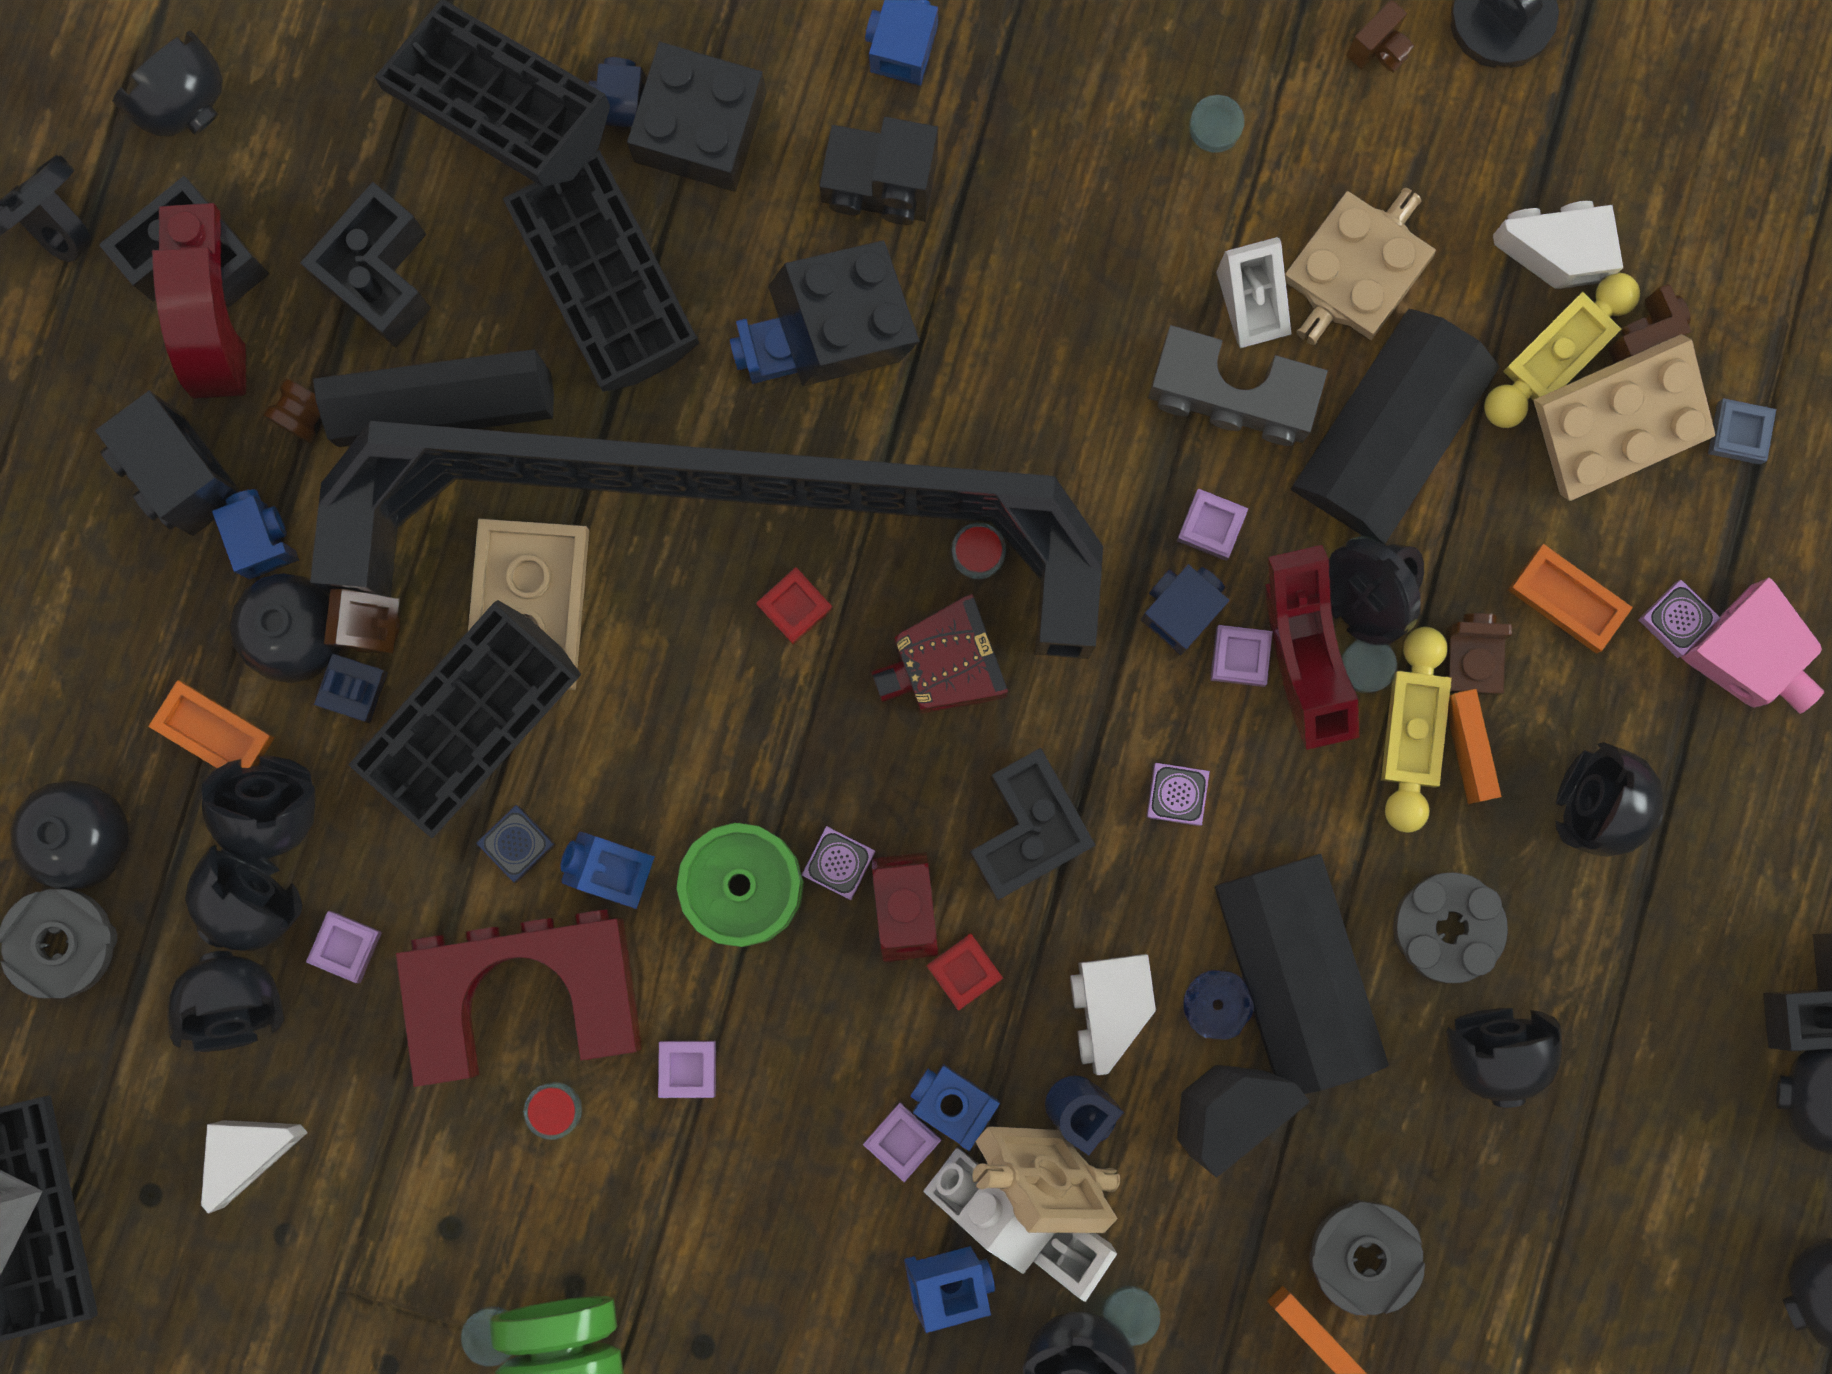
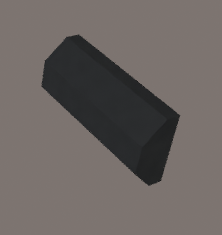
(497, 95)
(603, 276)
(442, 394)
(1397, 424)
(466, 717)
(1302, 975)
(1233, 1112)
(47, 1271)

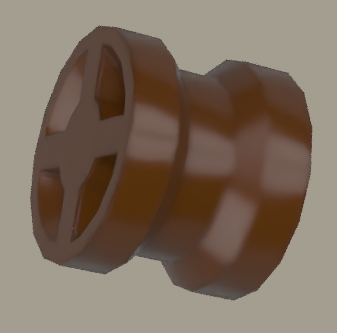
(295, 411)

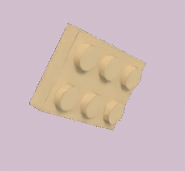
(1625, 417)
(535, 572)

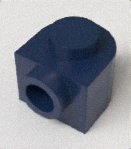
(623, 87)
(1082, 1112)

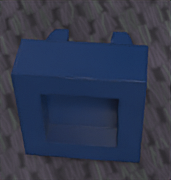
(351, 688)

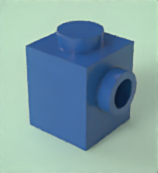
(902, 39)

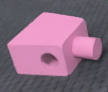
(1760, 650)

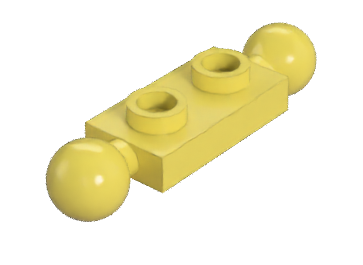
(1562, 349)
(1416, 729)

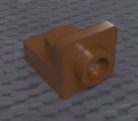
(1667, 320)
(362, 621)
(1477, 654)

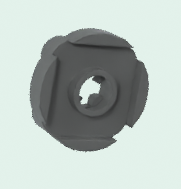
(1472, 952)
(64, 975)
(1369, 1291)

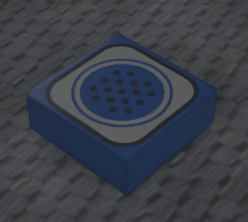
(516, 844)

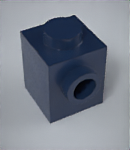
(1184, 606)

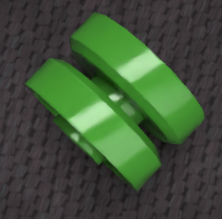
(735, 852)
(558, 1337)

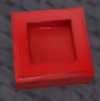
(794, 606)
(964, 971)

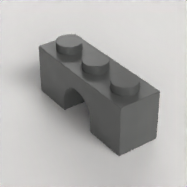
(1190, 381)

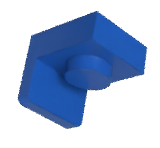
(762, 350)
(605, 869)

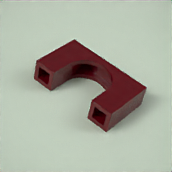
(442, 981)

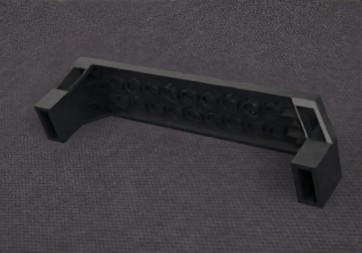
(404, 466)

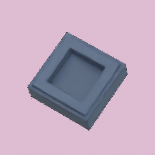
(1742, 431)

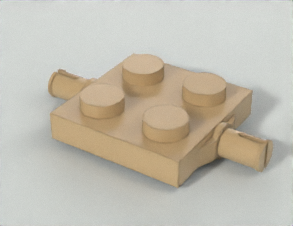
(1359, 265)
(1046, 1180)

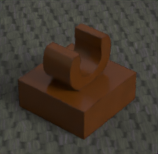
(1382, 39)

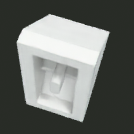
(1255, 292)
(239, 1154)
(1076, 1260)

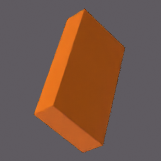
(1570, 598)
(209, 728)
(1472, 747)
(1313, 1333)

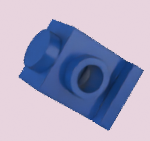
(253, 535)
(975, 1112)
(950, 1304)

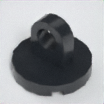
(1503, 29)
(44, 212)
(1376, 589)

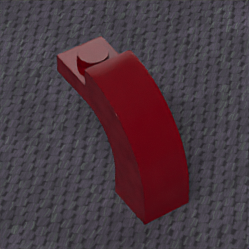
(192, 304)
(1308, 649)

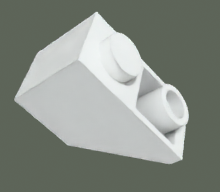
(1564, 246)
(1116, 1006)
(984, 1213)

